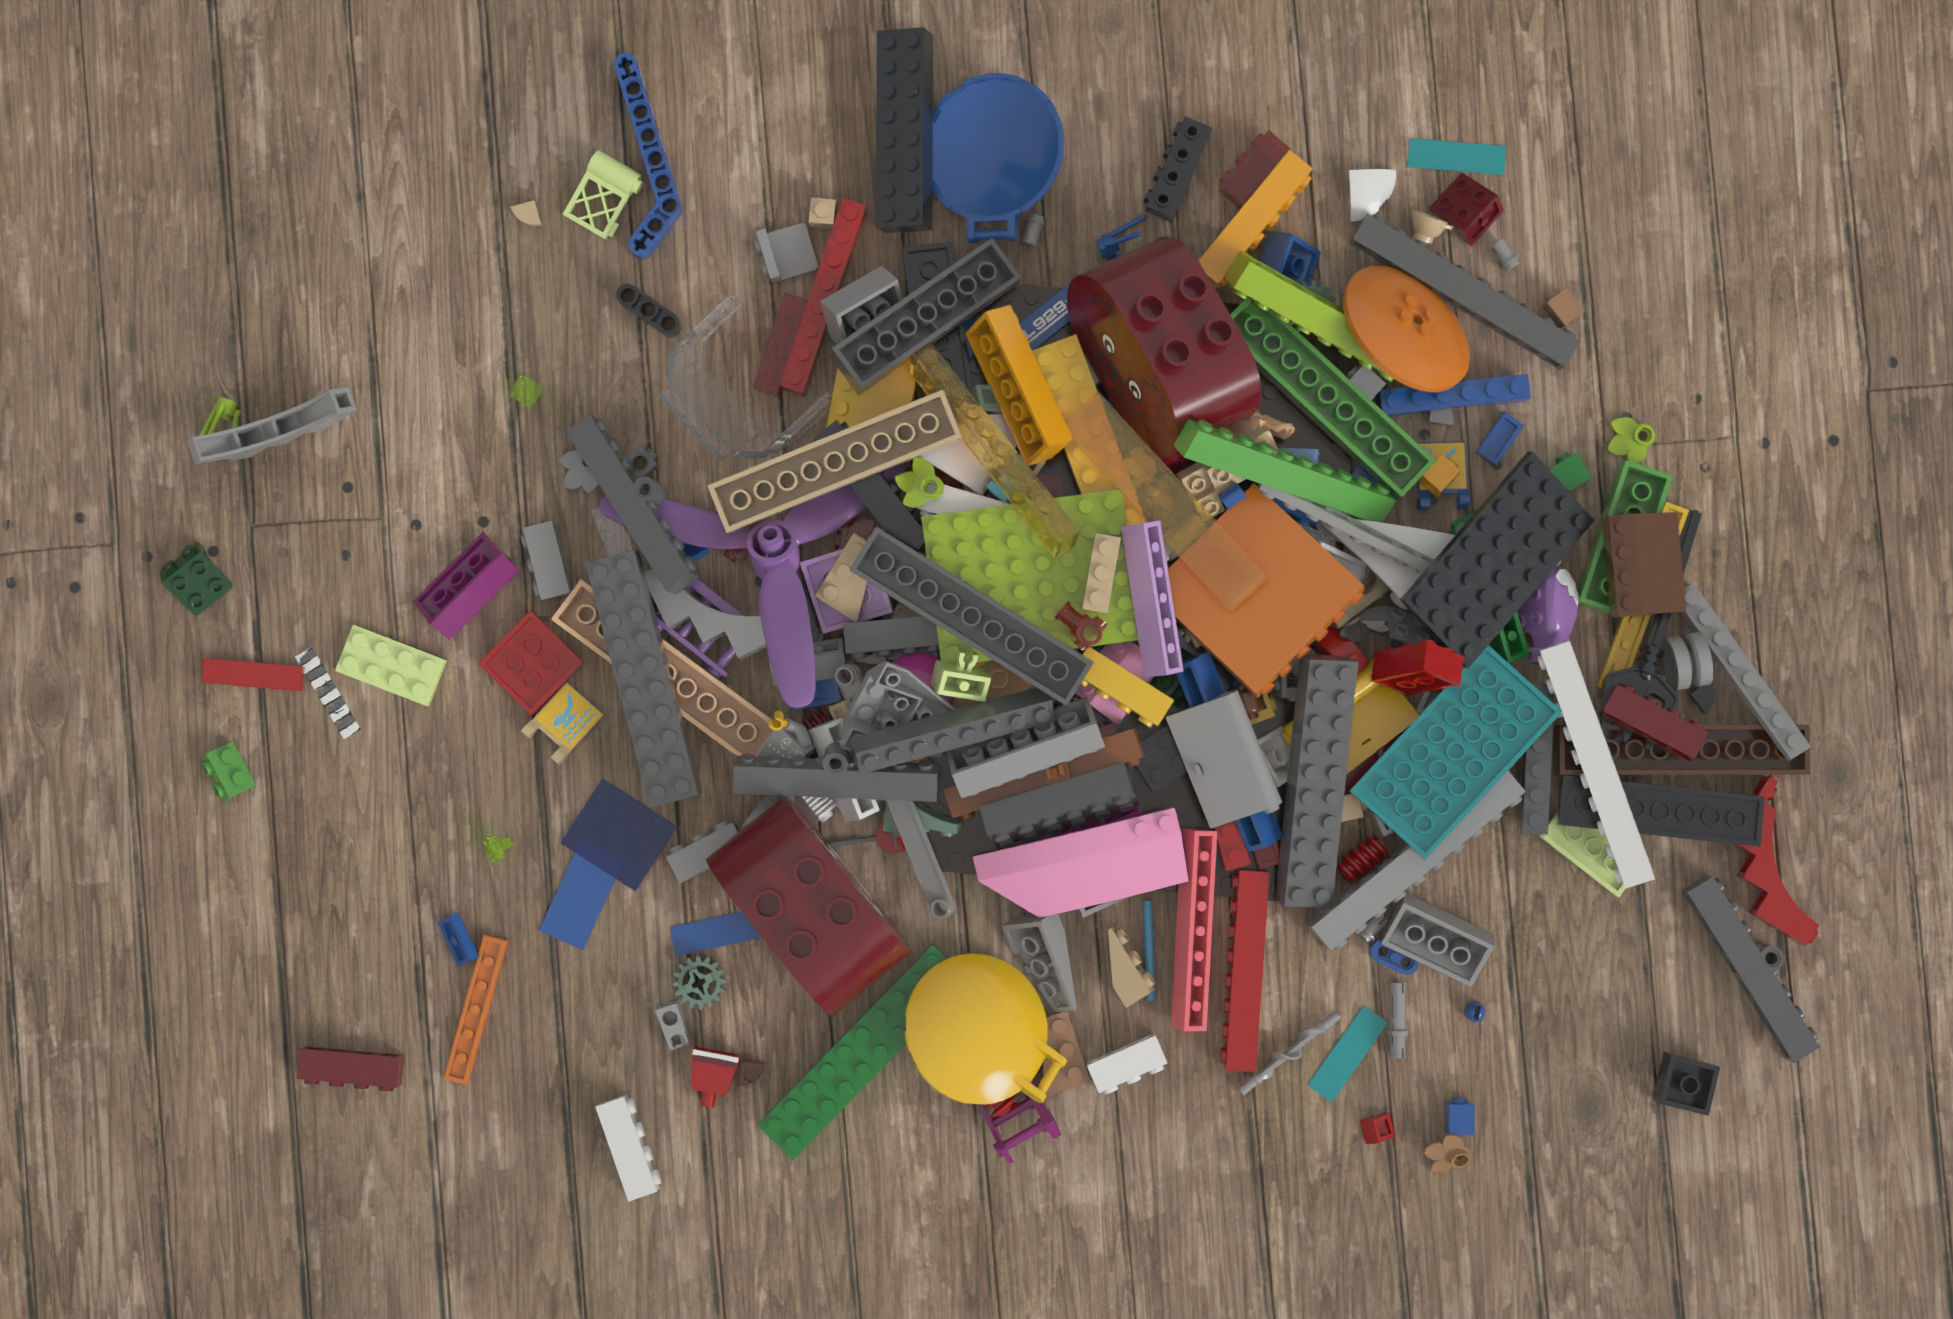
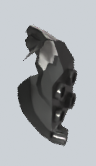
(1387, 621)

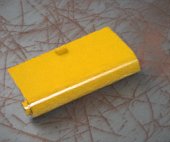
(1377, 716)

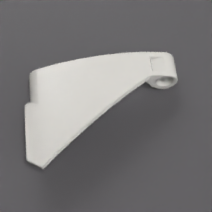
(961, 463)
(1394, 575)

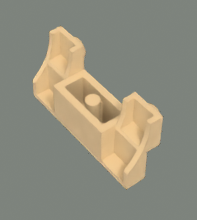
(1208, 482)

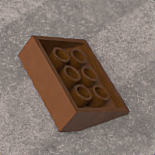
(1643, 564)

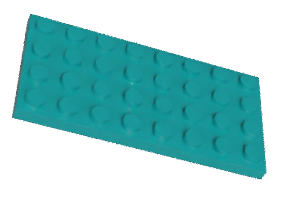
(1455, 752)

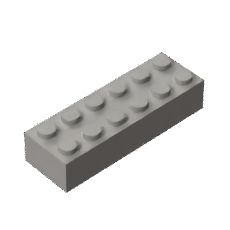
(1026, 751)

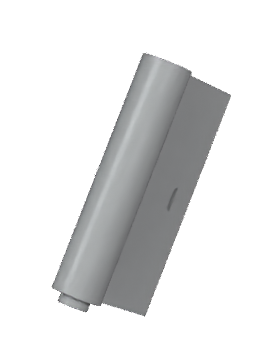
(1233, 765)

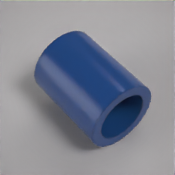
(1232, 496)

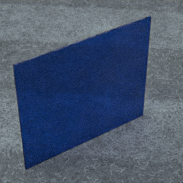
(618, 834)

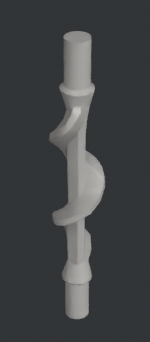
(1292, 1053)

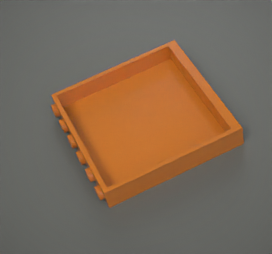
(1283, 615)

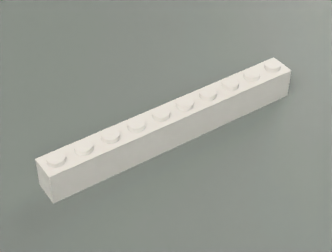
(1597, 764)

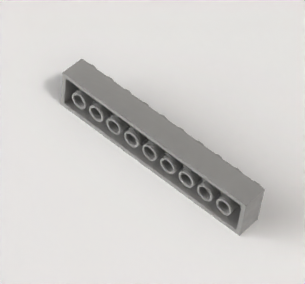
(1405, 869)

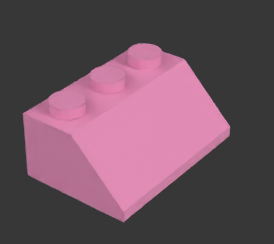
(1128, 657)

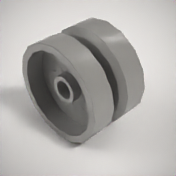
(1687, 661)

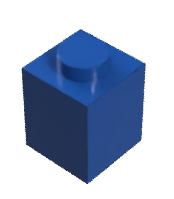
(1459, 1116)

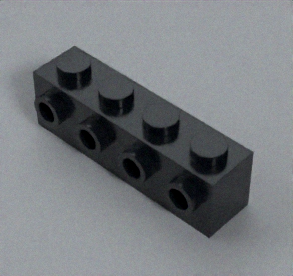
(1178, 169)

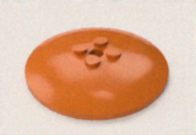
(1406, 329)

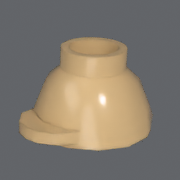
(1428, 226)

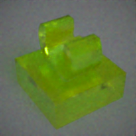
(496, 848)

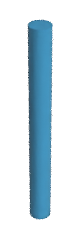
(1149, 943)

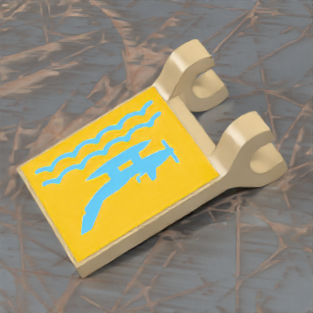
(564, 720)

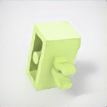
(961, 679)

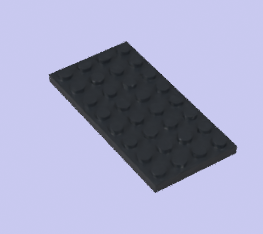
(1497, 559)

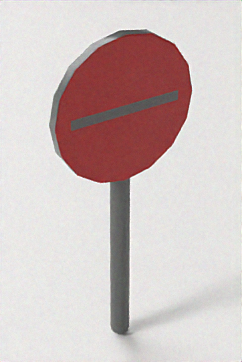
(885, 841)

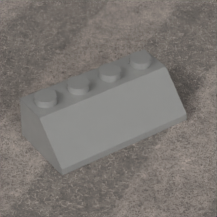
(1438, 939)

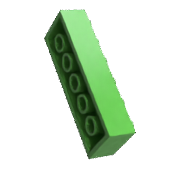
(1633, 491)

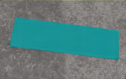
(1456, 156)
(1347, 1053)

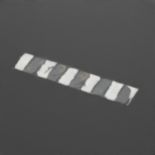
(328, 693)

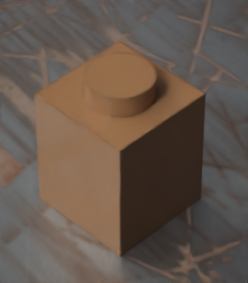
(1562, 307)

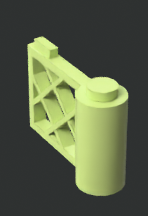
(614, 177)

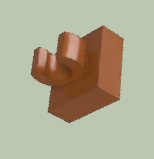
(1057, 773)

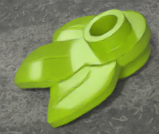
(1627, 440)
(916, 484)

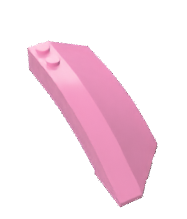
(1088, 864)

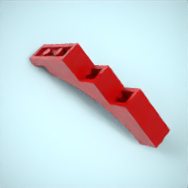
(1774, 903)

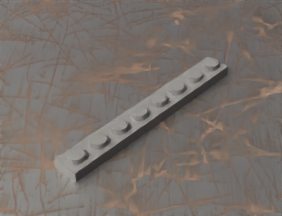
(1358, 531)
(1744, 675)

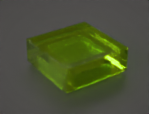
(526, 391)

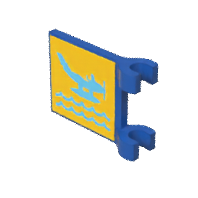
(1459, 485)

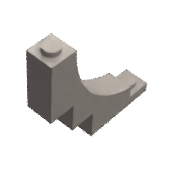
(742, 631)

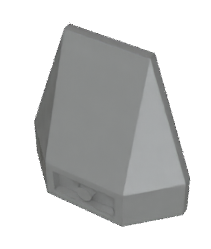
(890, 698)

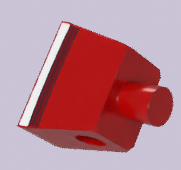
(712, 1073)

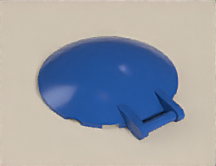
(995, 151)

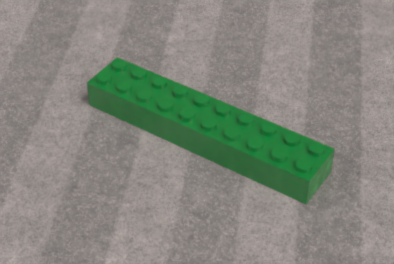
(846, 1065)

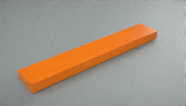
(475, 1009)

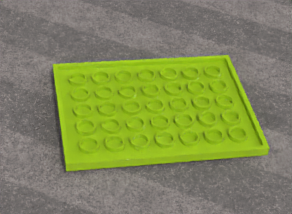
(1011, 564)

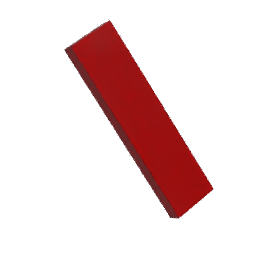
(252, 674)

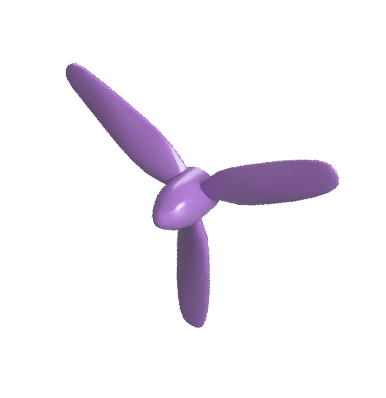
(776, 561)

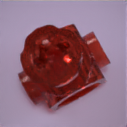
(1081, 623)

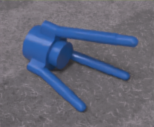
(1109, 245)

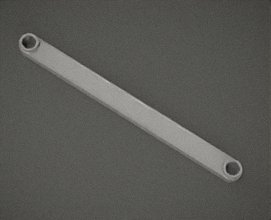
(909, 825)

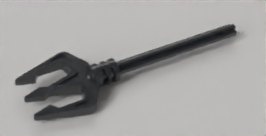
(1644, 675)

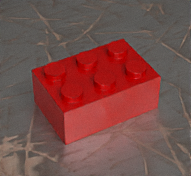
(1417, 668)

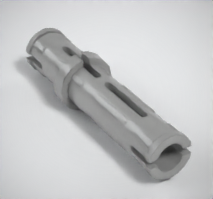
(1397, 1020)

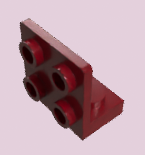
(1468, 207)

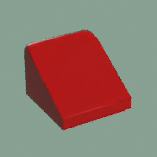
(1377, 1128)

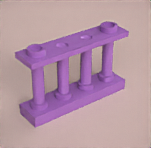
(709, 598)

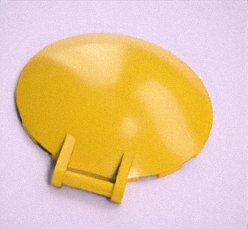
(979, 1031)

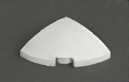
(1368, 191)

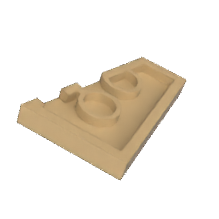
(842, 587)

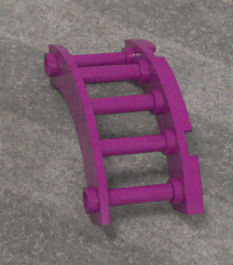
(1044, 1123)

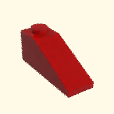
(1336, 645)

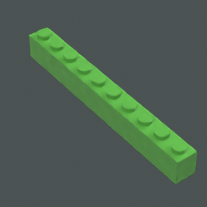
(1284, 471)

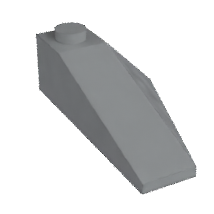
(1045, 952)

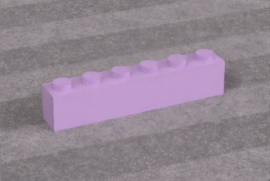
(1152, 599)

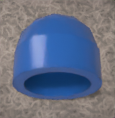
(1469, 1011)

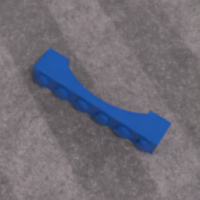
(1465, 394)

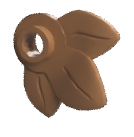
(1448, 1153)

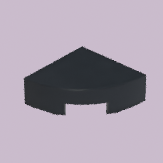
(1704, 697)

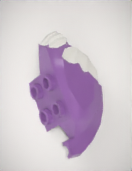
(1550, 611)

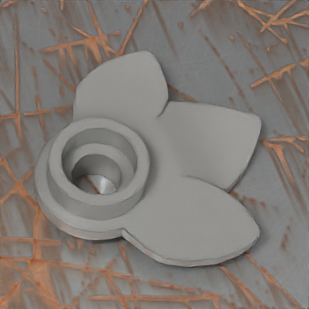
(578, 472)

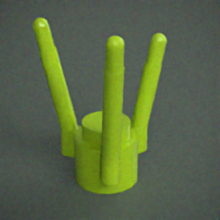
(222, 410)

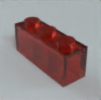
(1252, 168)

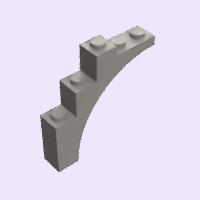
(275, 430)

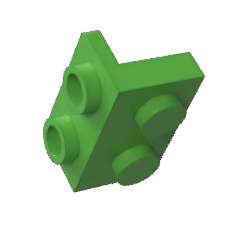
(227, 772)

